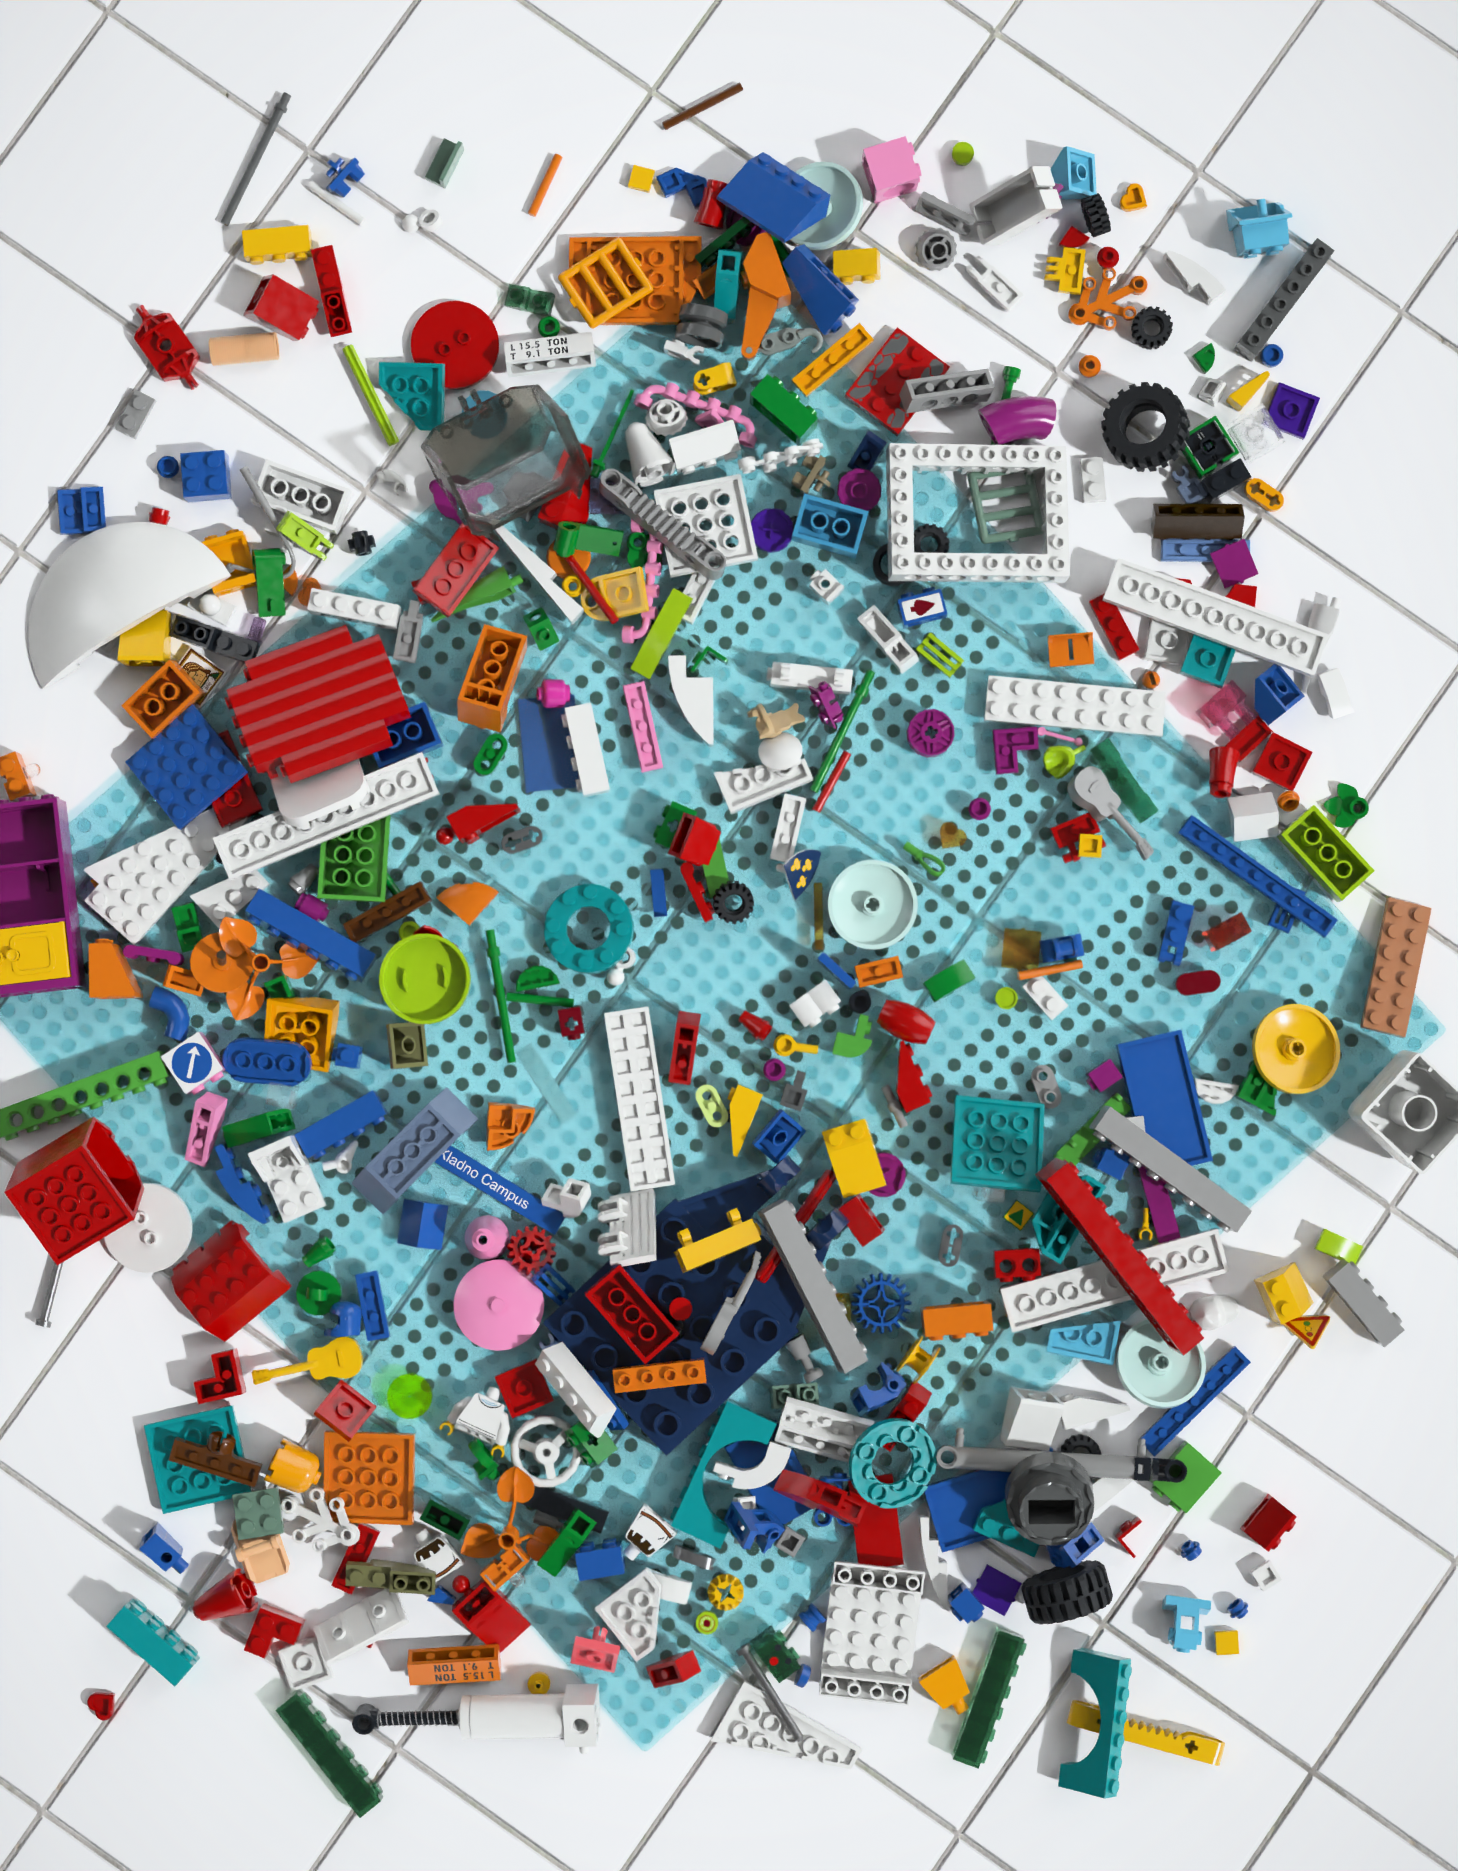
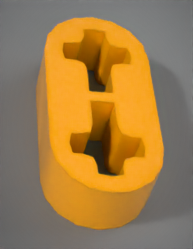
(1260, 499)

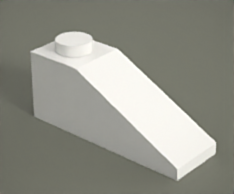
(1084, 1410)

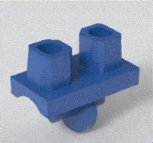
(351, 169)

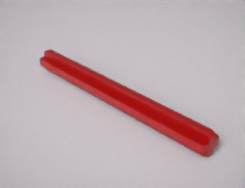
(803, 1216)

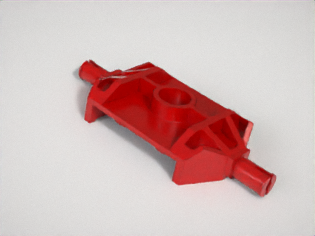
(179, 359)

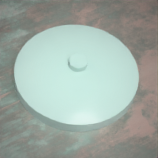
(843, 209)
(872, 904)
(1154, 1371)

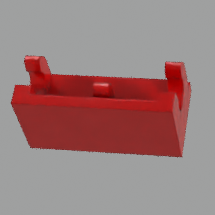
(862, 1220)

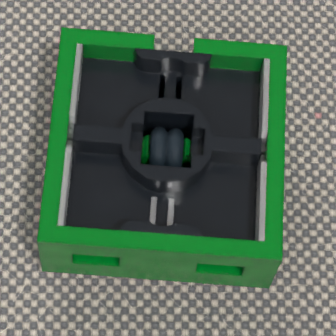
(1208, 447)

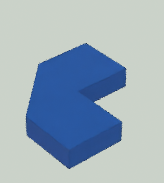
(679, 180)

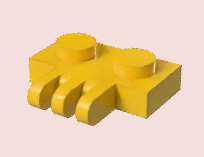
(1067, 270)

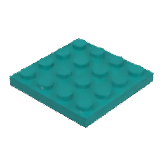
(997, 1143)
(184, 1486)

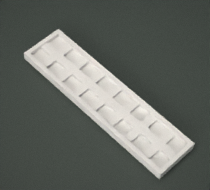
(1075, 706)
(639, 1098)

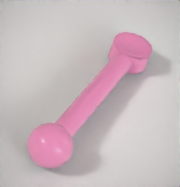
(1042, 731)

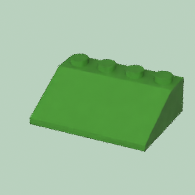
(355, 864)

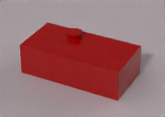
(631, 1313)

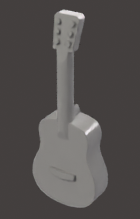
(1092, 792)
(728, 1310)

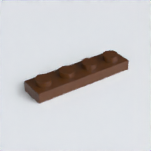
(387, 912)

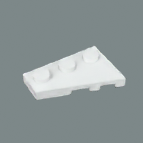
(229, 896)

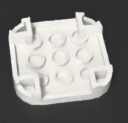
(319, 793)

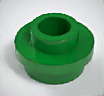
(548, 321)

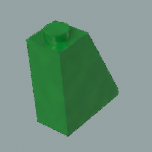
(258, 1127)

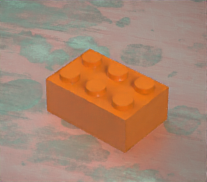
(163, 698)
(956, 1320)

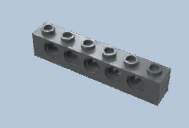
(1284, 299)

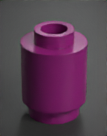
(312, 907)

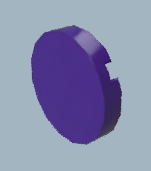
(772, 530)

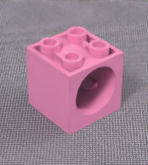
(891, 169)

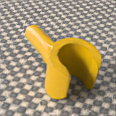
(1145, 1225)

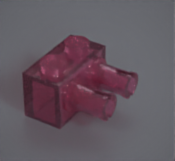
(1216, 709)

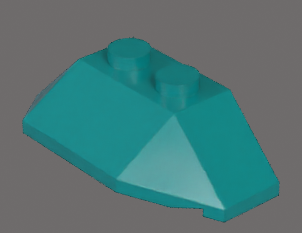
(1054, 1229)

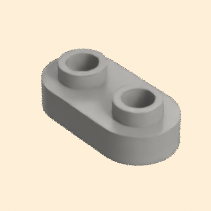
(1045, 1087)

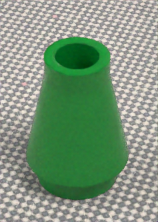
(321, 1250)

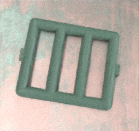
(982, 518)

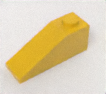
(742, 1111)

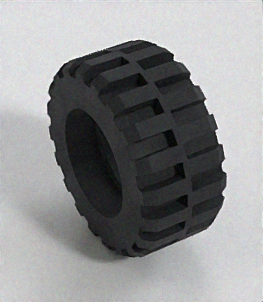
(1126, 407)
(1067, 1592)

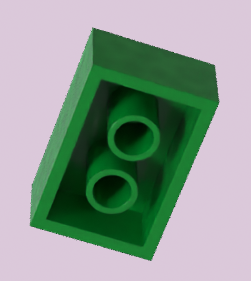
(784, 409)

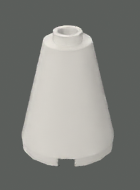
(647, 456)

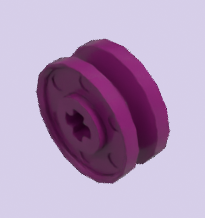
(937, 722)

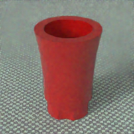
(711, 210)
(1222, 770)

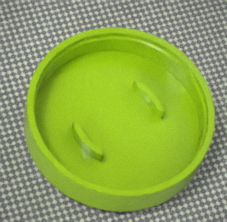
(425, 979)

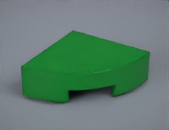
(1205, 358)

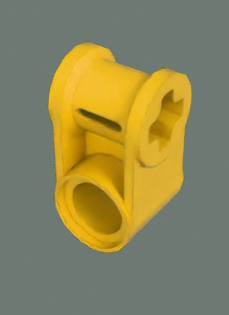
(718, 379)

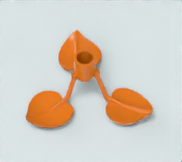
(237, 937)
(481, 1538)

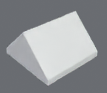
(1253, 816)

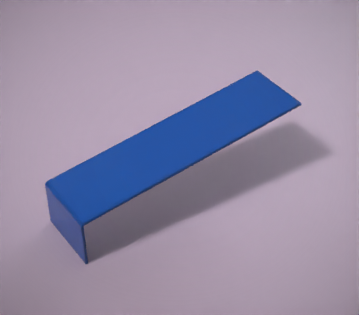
(658, 892)

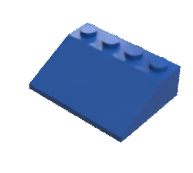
(775, 197)

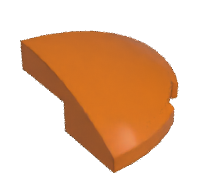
(468, 899)
(505, 1123)

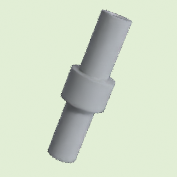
(894, 1106)

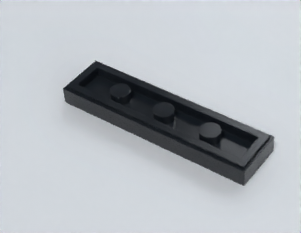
(563, 1506)

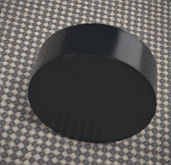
(860, 1002)

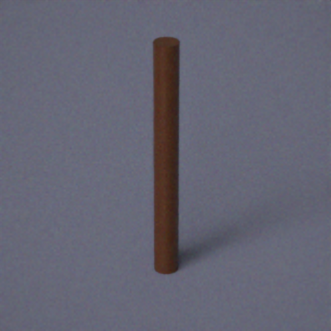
(696, 109)

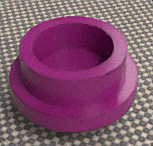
(979, 809)
(774, 1069)

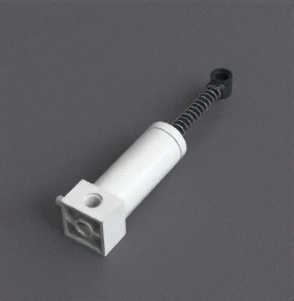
(507, 1716)

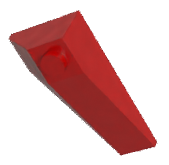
(567, 506)

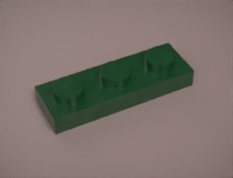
(727, 240)

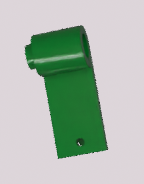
(584, 537)
(269, 581)

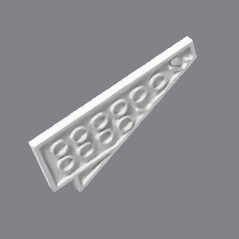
(151, 875)

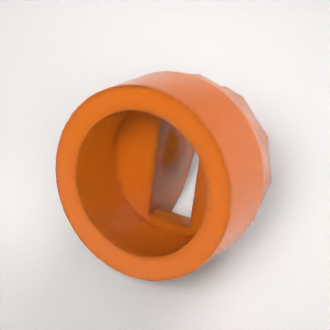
(1147, 682)

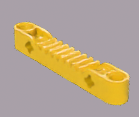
(1205, 1749)

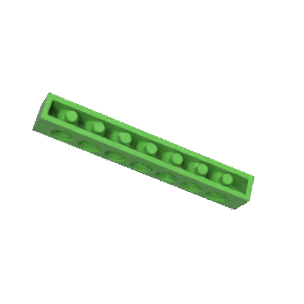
(89, 1085)

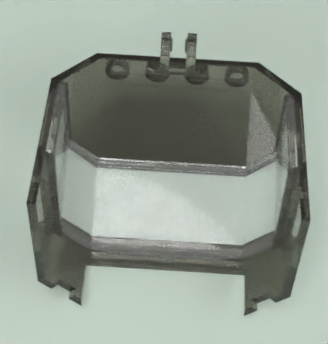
(505, 457)

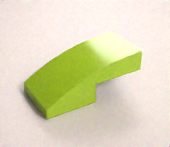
(1338, 1246)

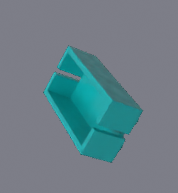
(154, 1641)

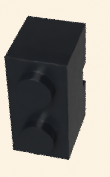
(1225, 480)

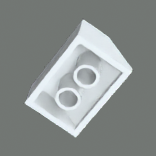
(705, 447)

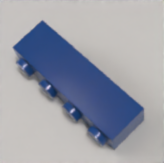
(341, 1124)

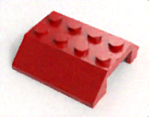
(227, 1282)

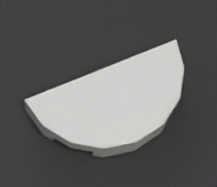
(1215, 1092)

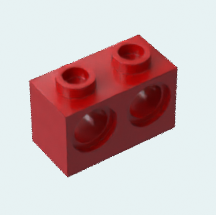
(1016, 1257)

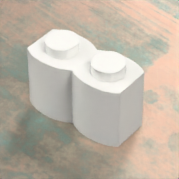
(815, 1004)

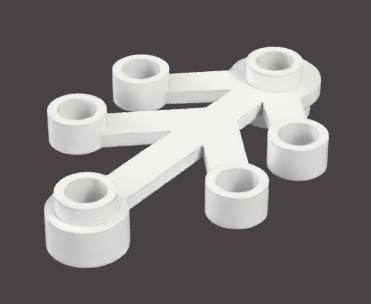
(790, 456)
(322, 1520)

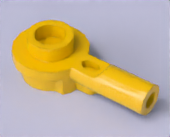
(785, 1045)

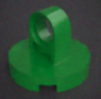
(318, 1292)

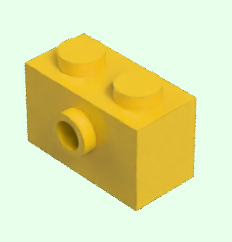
(857, 265)

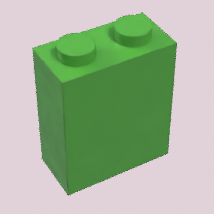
(1199, 1478)

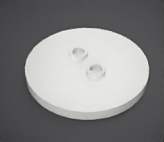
(156, 1234)

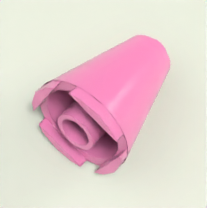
(496, 1234)

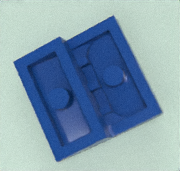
(81, 510)

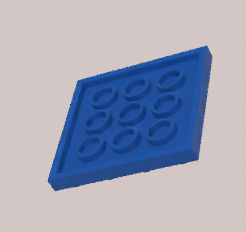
(186, 767)

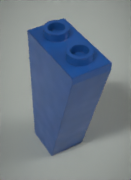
(820, 289)

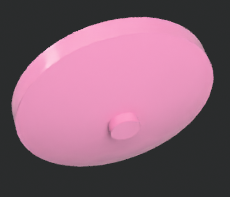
(498, 1305)

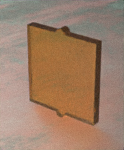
(1020, 949)

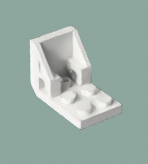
(288, 1178)

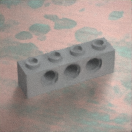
(946, 390)

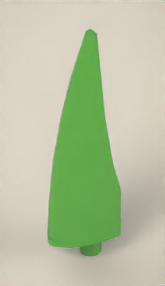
(487, 590)

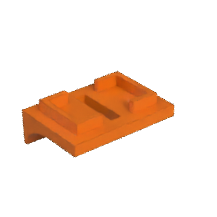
(1059, 651)

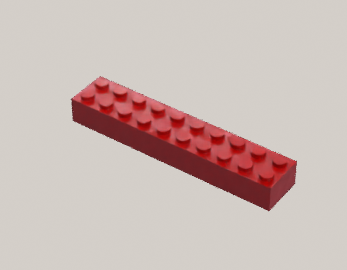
(1120, 1256)

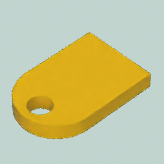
(622, 591)

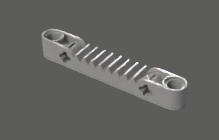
(661, 525)

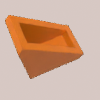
(182, 980)

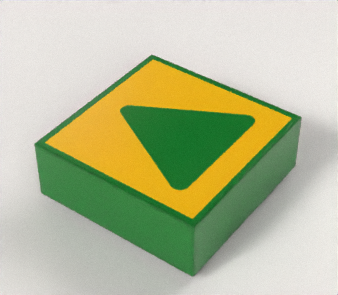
(1018, 1215)

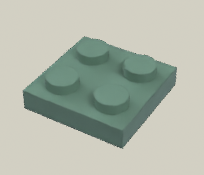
(258, 1513)

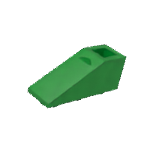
(566, 1542)

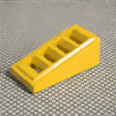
(1241, 396)

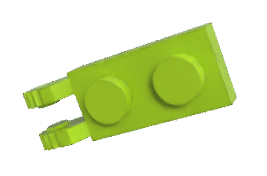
(303, 534)

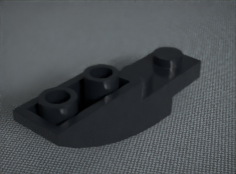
(214, 639)

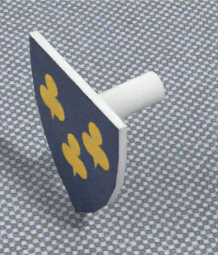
(800, 870)

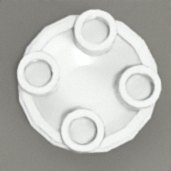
(780, 752)

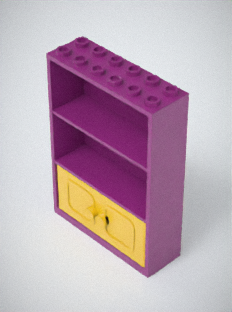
(38, 899)

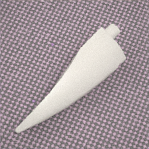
(1323, 619)

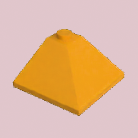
(307, 1022)

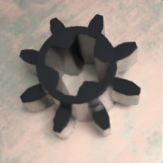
(361, 543)

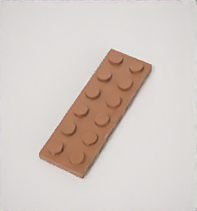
(1395, 967)

